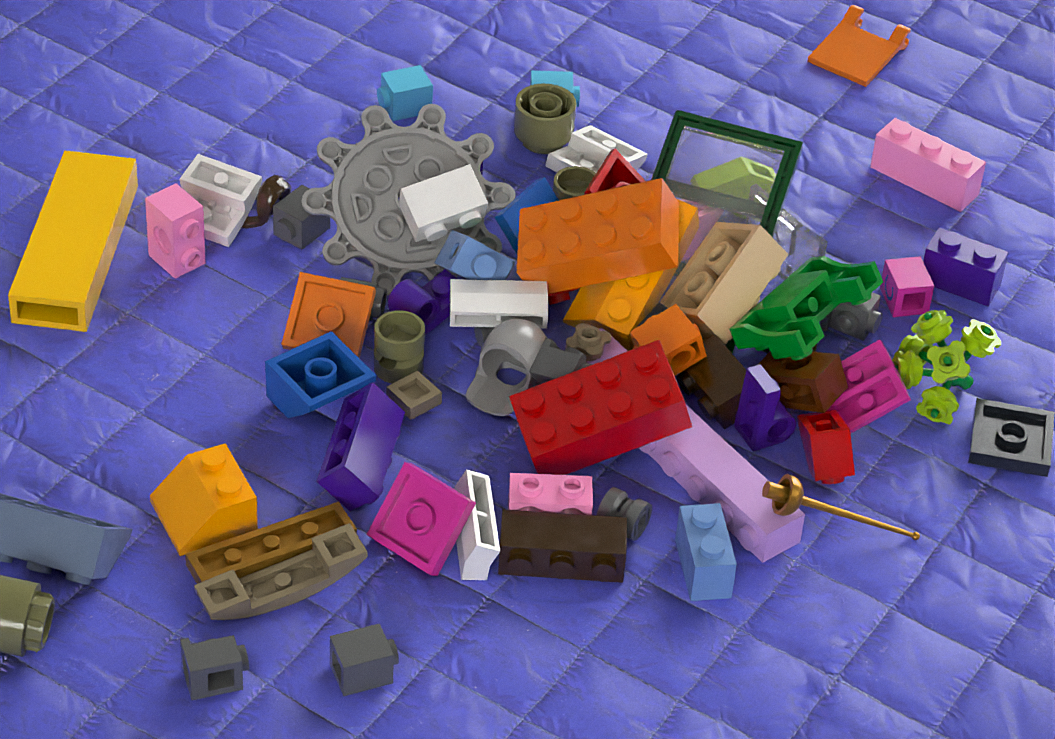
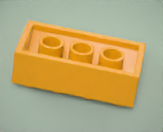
(625, 302)

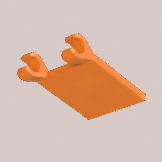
(856, 52)

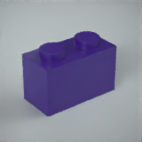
(965, 266)

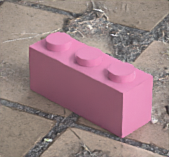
(928, 164)

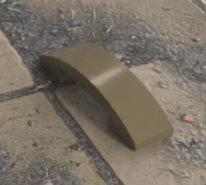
(286, 582)

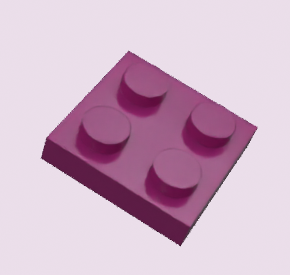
(421, 519)

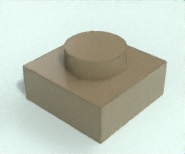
(414, 394)

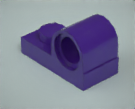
(427, 302)
(760, 413)

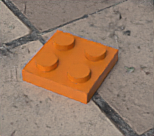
(328, 306)

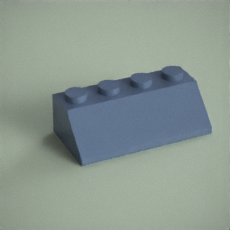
(59, 540)

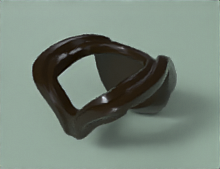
(269, 194)

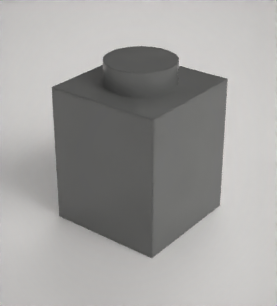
(295, 224)
(362, 659)

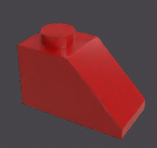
(827, 446)

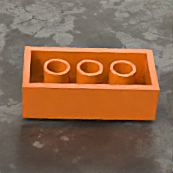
(599, 236)

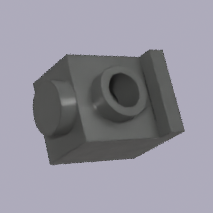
(855, 319)
(553, 362)
(213, 666)

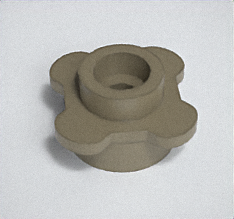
(589, 341)

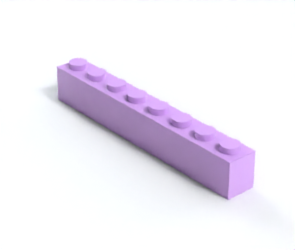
(719, 474)

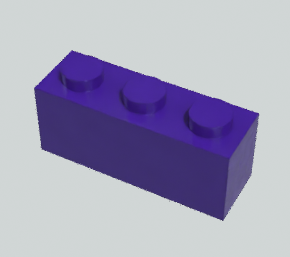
(361, 447)

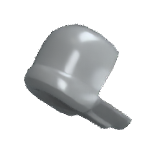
(508, 345)

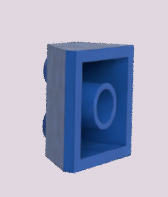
(314, 375)

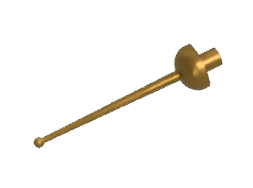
(789, 496)

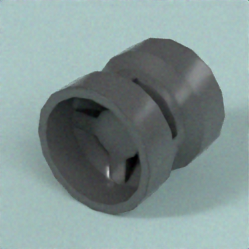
(637, 511)

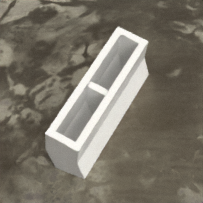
(495, 301)
(479, 537)

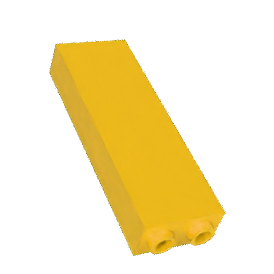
(73, 241)

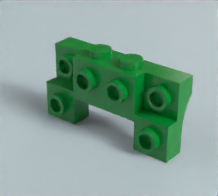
(791, 313)

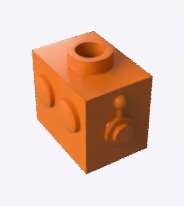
(677, 336)

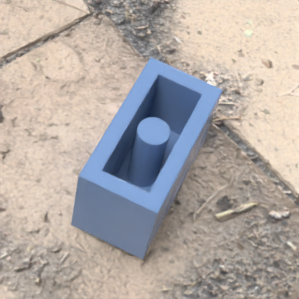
(705, 552)

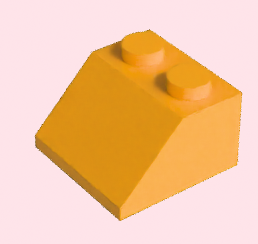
(205, 500)

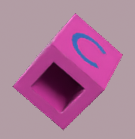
(906, 286)

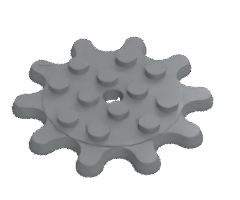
(368, 188)

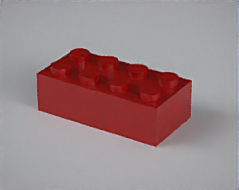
(601, 411)

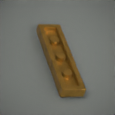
(265, 545)

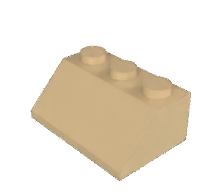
(725, 277)

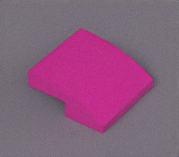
(872, 387)

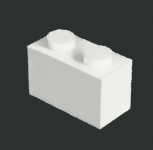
(443, 204)

